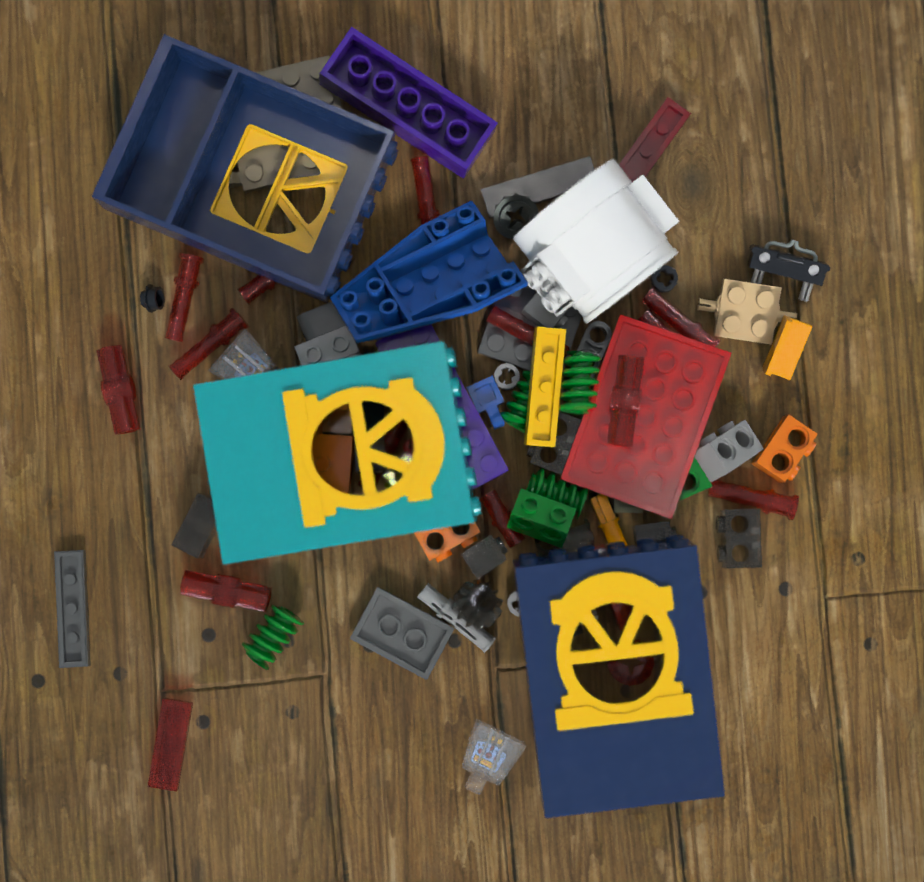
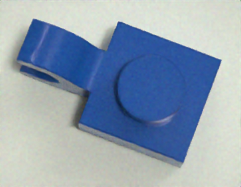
(486, 398)

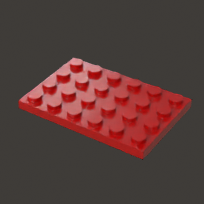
(675, 404)

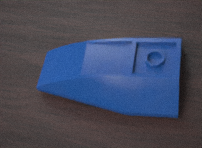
(428, 278)

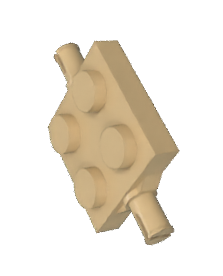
(746, 311)

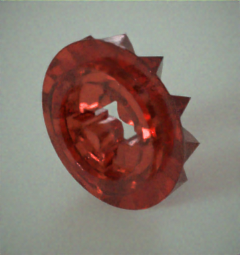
(639, 673)

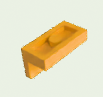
(787, 347)

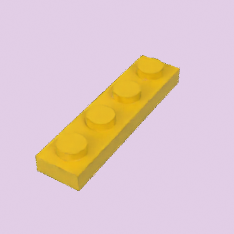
(545, 386)

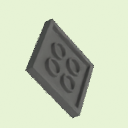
(509, 349)

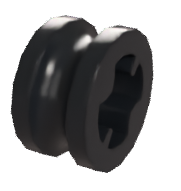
(669, 271)

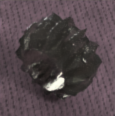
(477, 604)

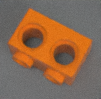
(779, 444)
(450, 541)

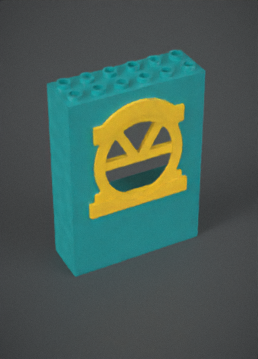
(263, 467)

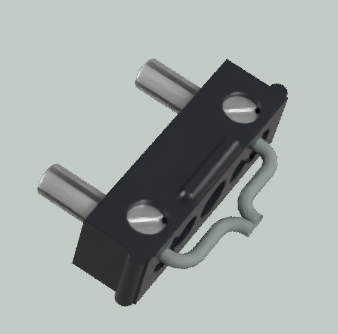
(788, 265)

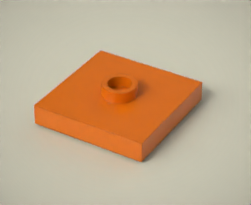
(334, 459)

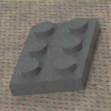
(402, 633)

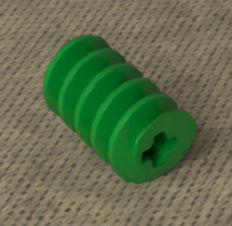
(579, 382)
(518, 409)
(557, 491)
(271, 636)

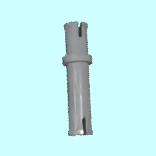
(444, 610)

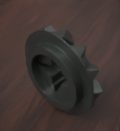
(512, 203)

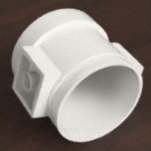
(596, 242)

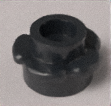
(152, 298)

